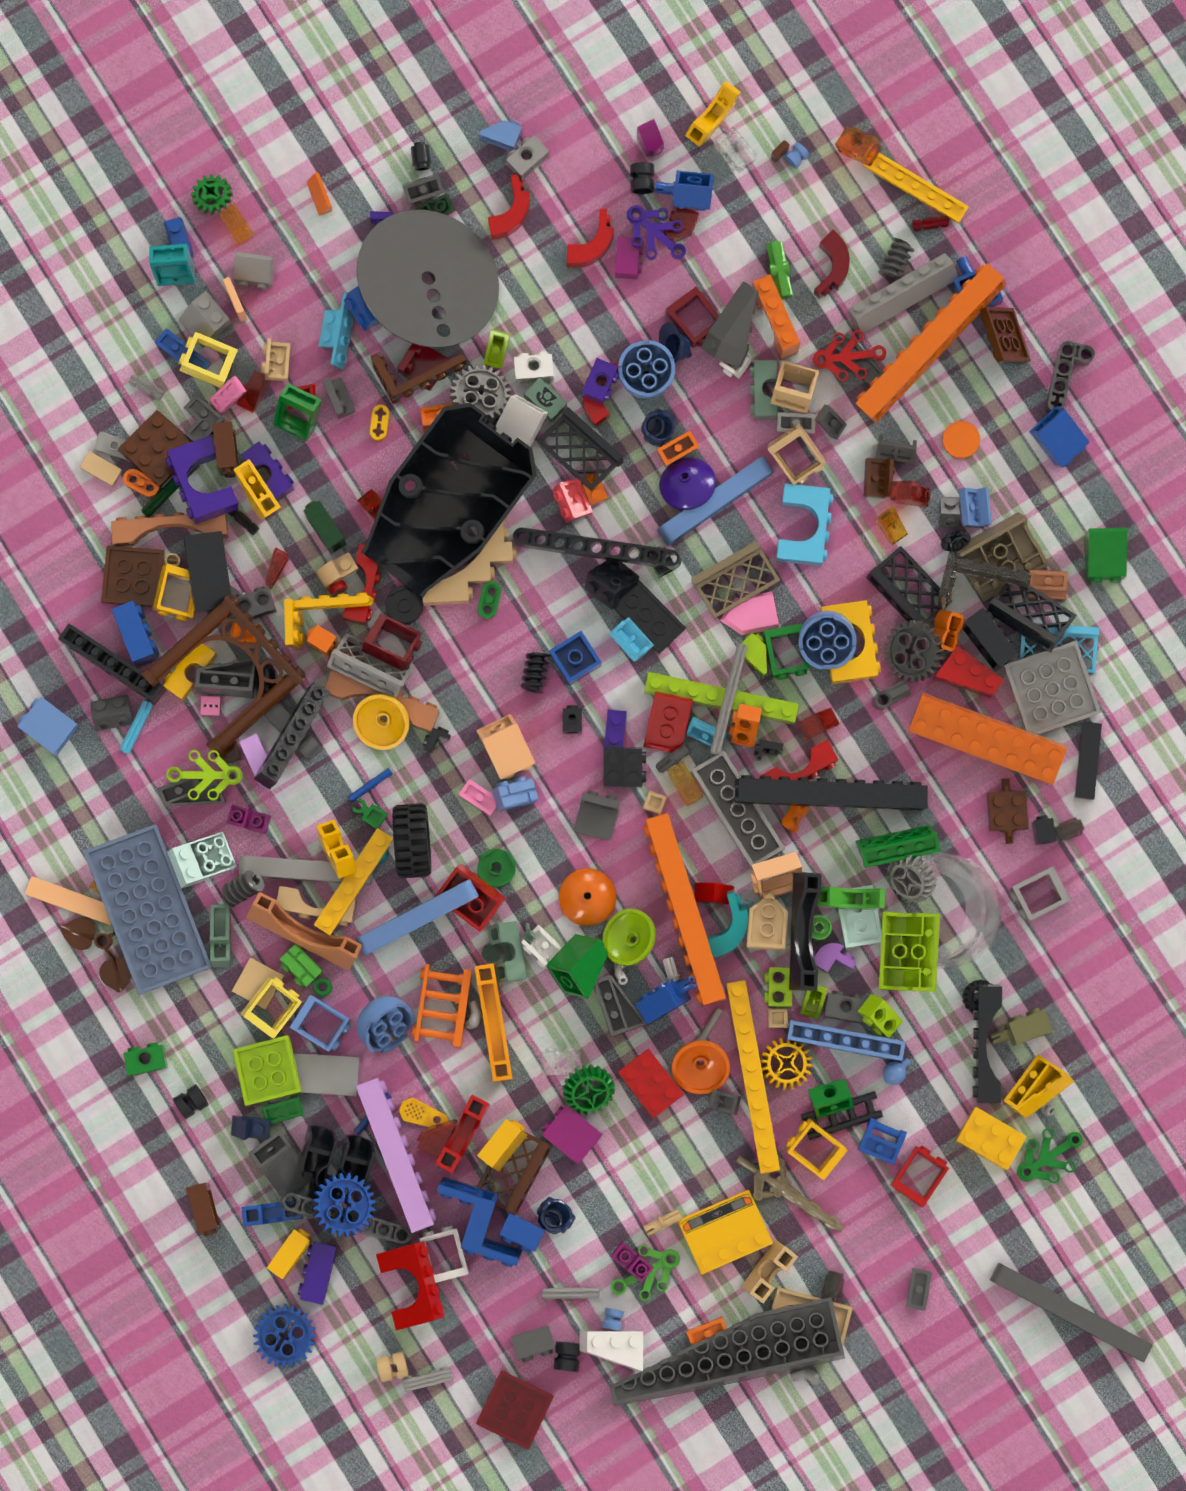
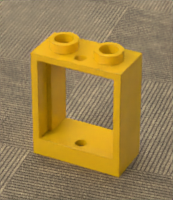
(164, 611)
(832, 1159)
(290, 1253)

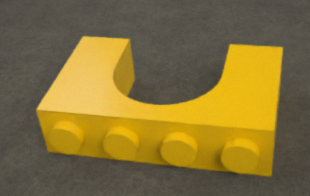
(865, 664)

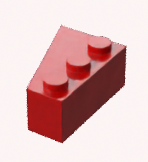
(968, 673)

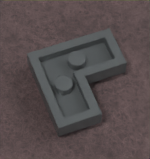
(205, 418)

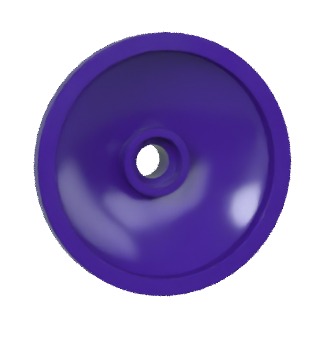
(689, 492)

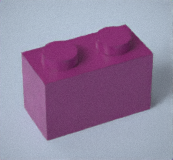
(627, 258)

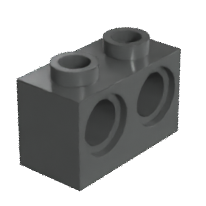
(257, 610)

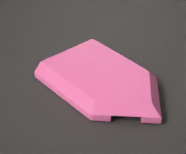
(753, 615)

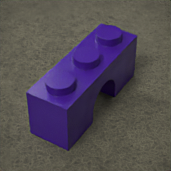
(278, 484)

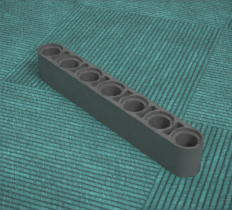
(372, 1229)

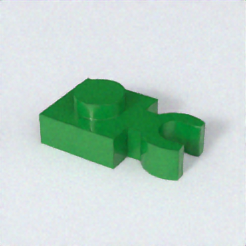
(373, 815)

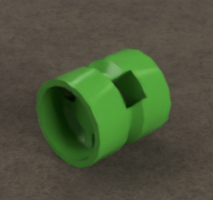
(821, 928)

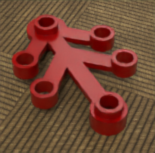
(846, 356)

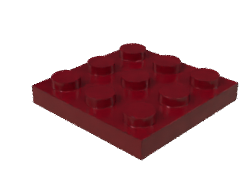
(515, 1409)

